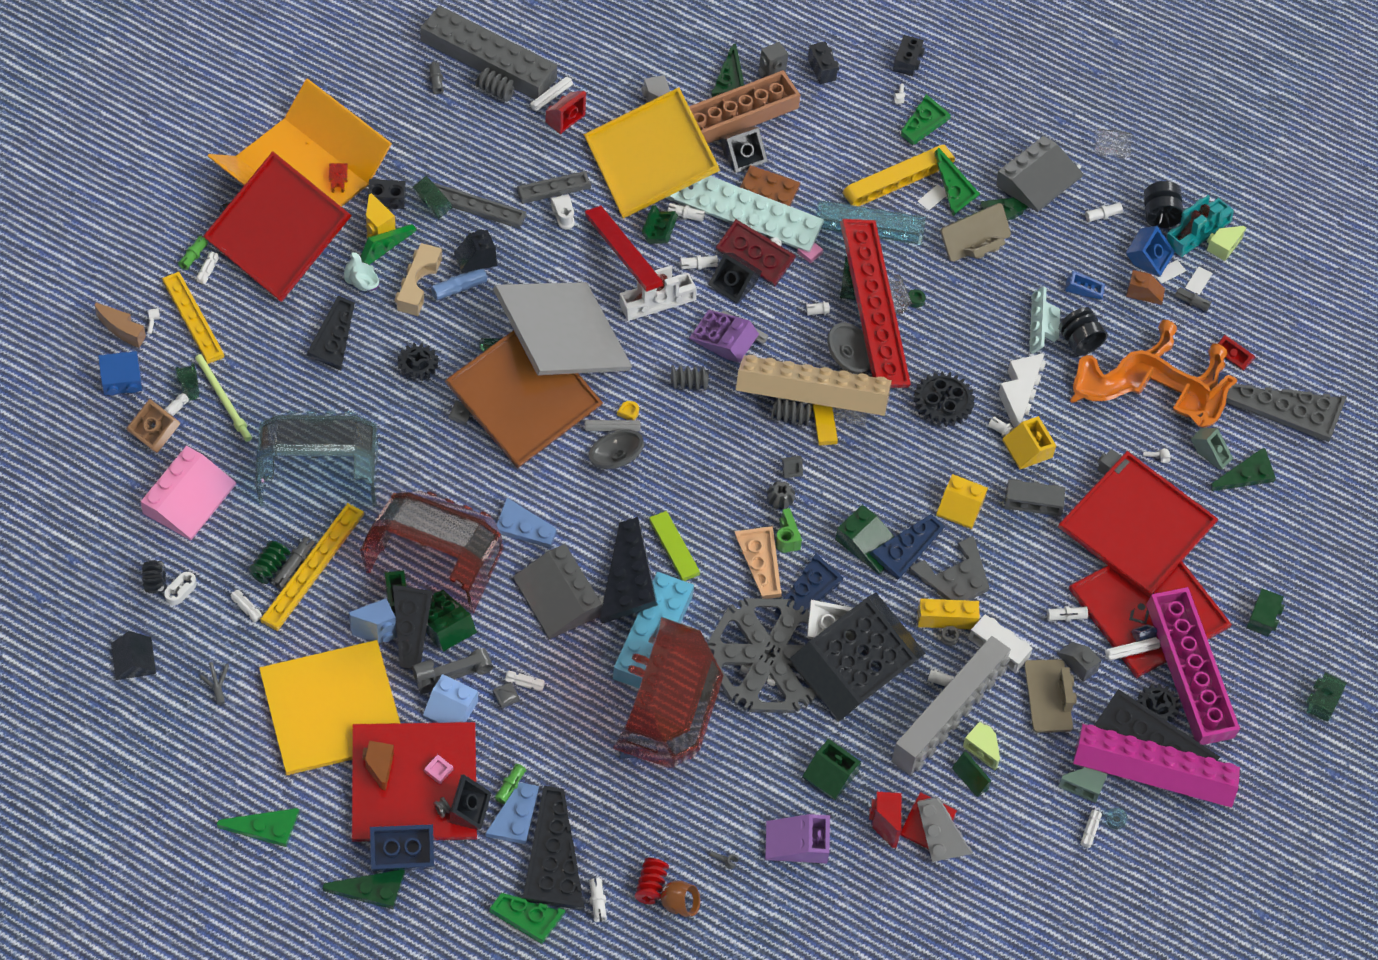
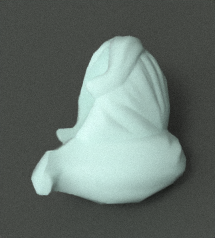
(360, 274)

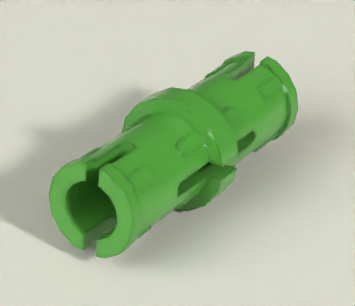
(193, 253)
(510, 783)

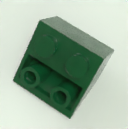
(832, 769)

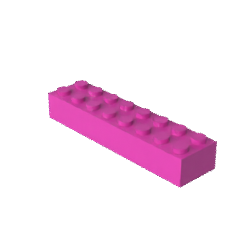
(1193, 666)
(1157, 765)

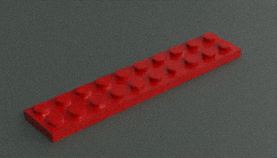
(875, 301)

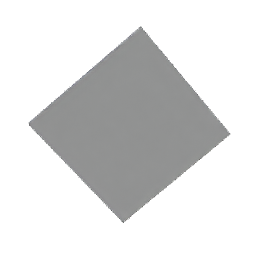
(562, 328)

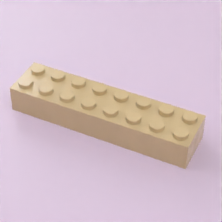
(813, 385)

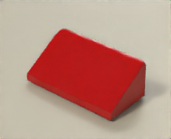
(1236, 353)

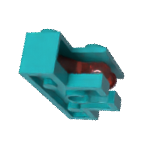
(1198, 224)

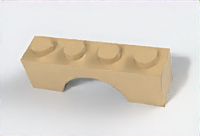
(425, 261)

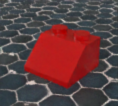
(566, 111)
(886, 816)
(913, 827)

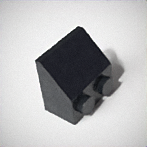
(743, 148)
(476, 252)
(734, 277)

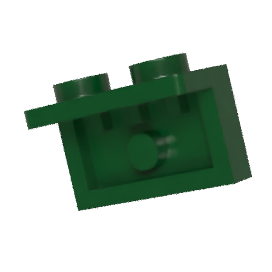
(659, 226)

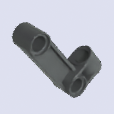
(427, 676)

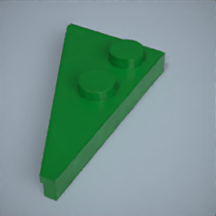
(957, 187)
(382, 243)
(269, 827)

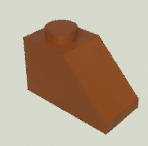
(1145, 288)
(378, 761)

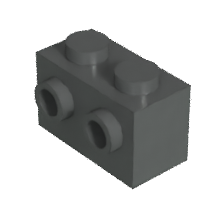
(773, 60)

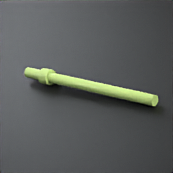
(239, 423)

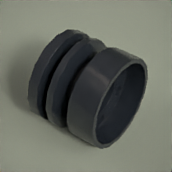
(1083, 331)

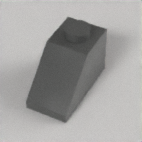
(1080, 660)

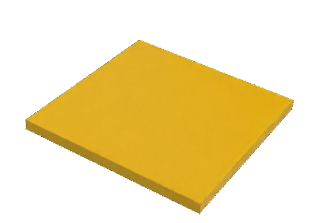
(651, 152)
(321, 698)

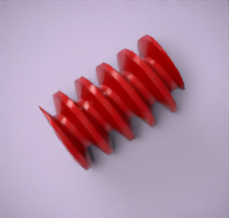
(651, 880)

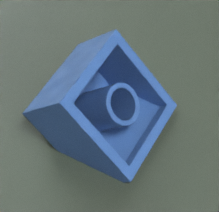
(374, 622)

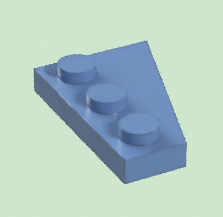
(524, 525)
(516, 815)

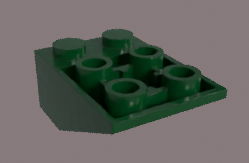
(448, 621)

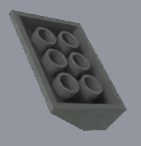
(1038, 174)
(558, 592)

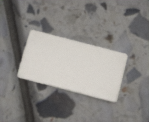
(933, 197)
(1171, 271)
(1198, 280)

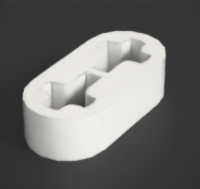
(180, 588)

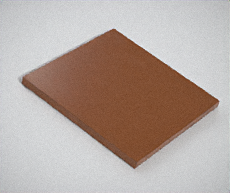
(516, 404)

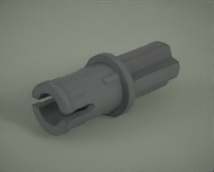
(436, 78)
(1193, 299)

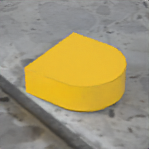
(628, 410)

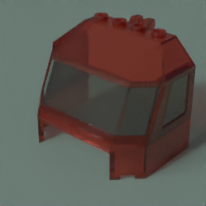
(444, 527)
(673, 696)

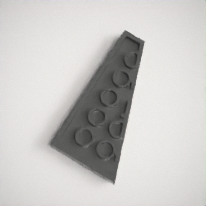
(1297, 409)

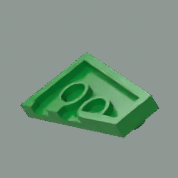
(924, 121)
(530, 918)

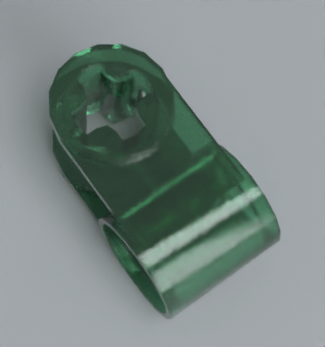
(188, 381)

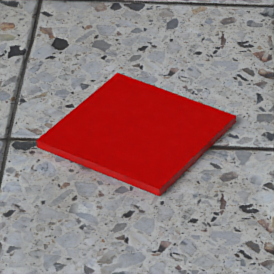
(277, 226)
(1138, 524)
(1113, 598)
(409, 789)

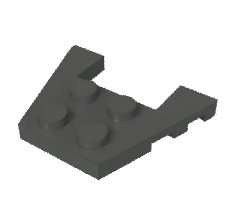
(961, 581)

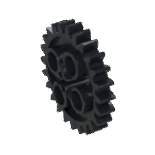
(958, 407)

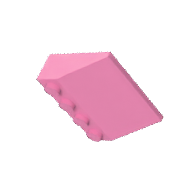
(187, 493)

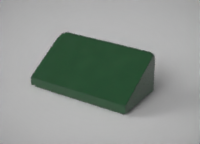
(971, 774)

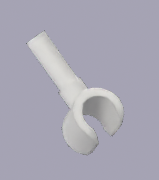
(899, 97)
(153, 315)
(1164, 455)

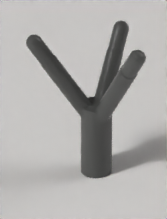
(217, 685)

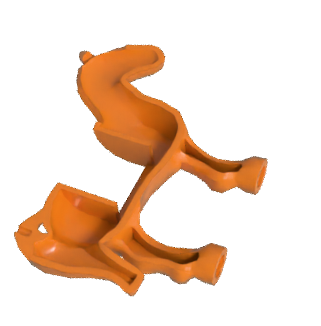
(1199, 398)

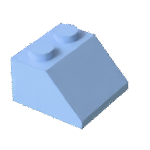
(450, 701)

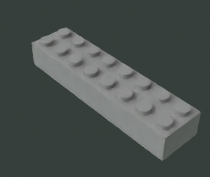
(951, 706)

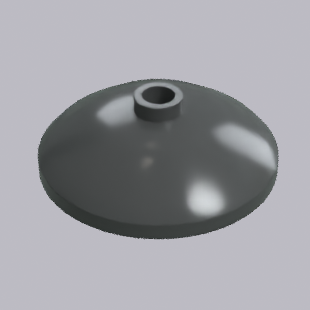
(848, 348)
(616, 449)

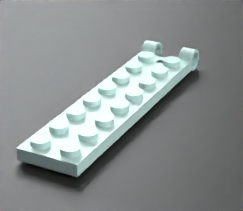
(756, 211)

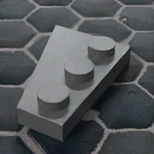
(941, 833)

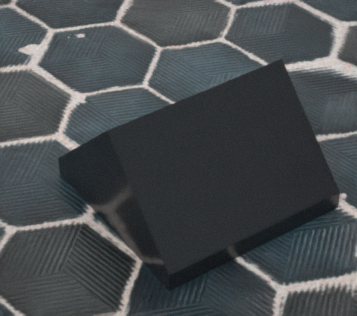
(133, 656)
(469, 804)

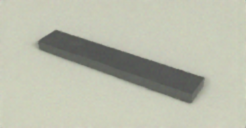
(483, 207)

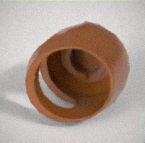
(674, 898)

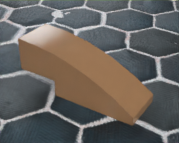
(120, 324)

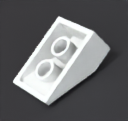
(823, 615)

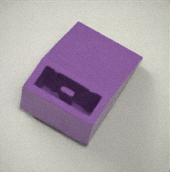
(725, 335)
(798, 839)

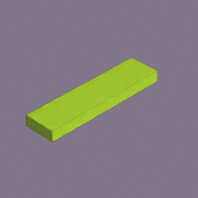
(674, 546)

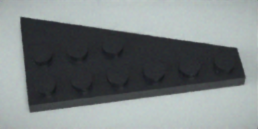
(629, 577)
(1133, 719)
(553, 863)

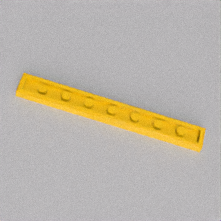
(312, 567)

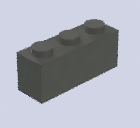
(1034, 497)

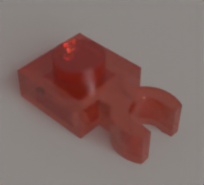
(338, 175)

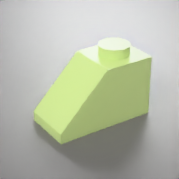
(1225, 241)
(983, 745)

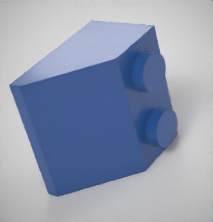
(1150, 251)
(120, 373)

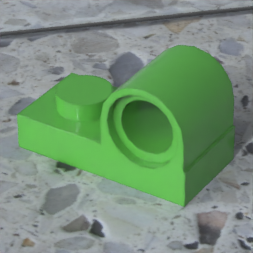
(788, 531)

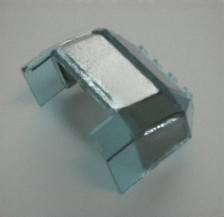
(317, 436)

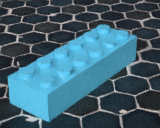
(673, 600)

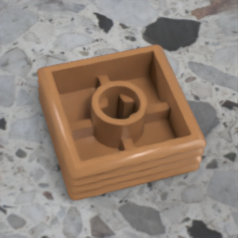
(142, 422)

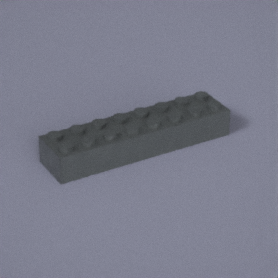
(486, 49)

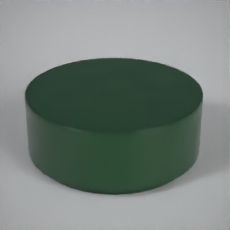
(917, 298)

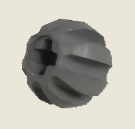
(781, 495)

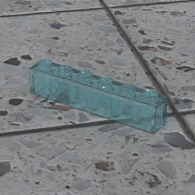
(889, 224)

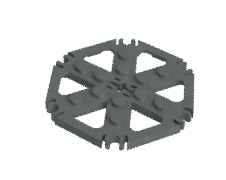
(750, 653)

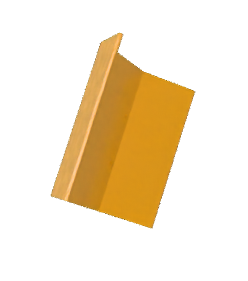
(311, 137)

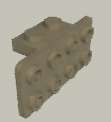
(976, 233)
(1050, 695)

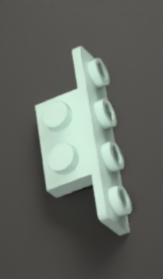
(1044, 320)

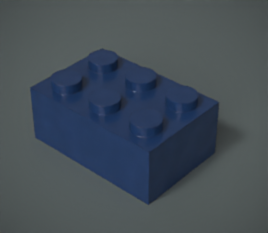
(402, 848)

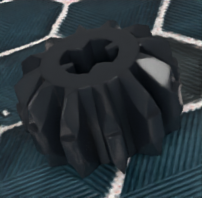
(154, 576)

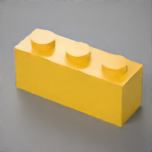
(944, 613)

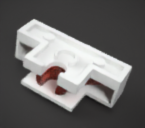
(674, 292)

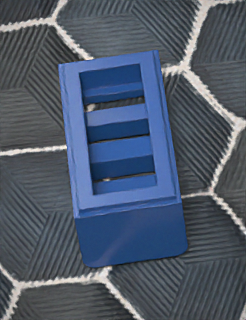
(1073, 286)

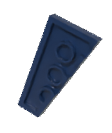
(905, 548)

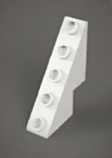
(1018, 392)

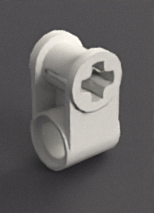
(563, 211)

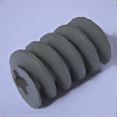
(495, 85)
(689, 377)
(791, 411)

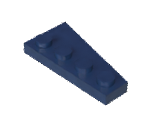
(814, 584)

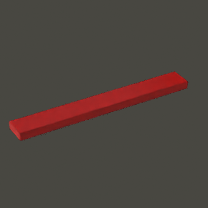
(624, 248)

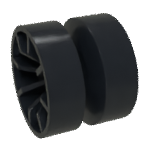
(1163, 204)

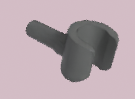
(728, 864)

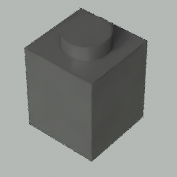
(1107, 461)

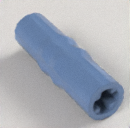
(459, 283)

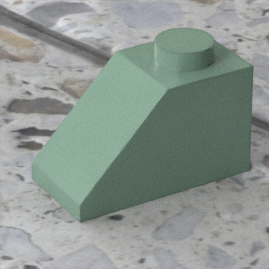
(1212, 447)
(1084, 783)

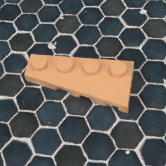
(761, 556)

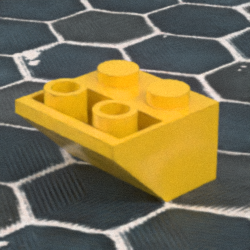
(1029, 443)

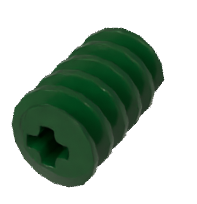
(268, 561)

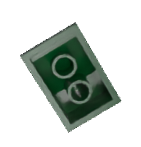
(862, 534)

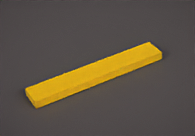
(193, 317)

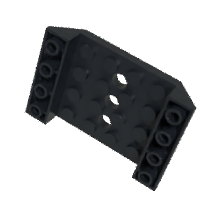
(838, 670)

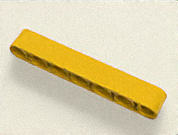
(894, 177)

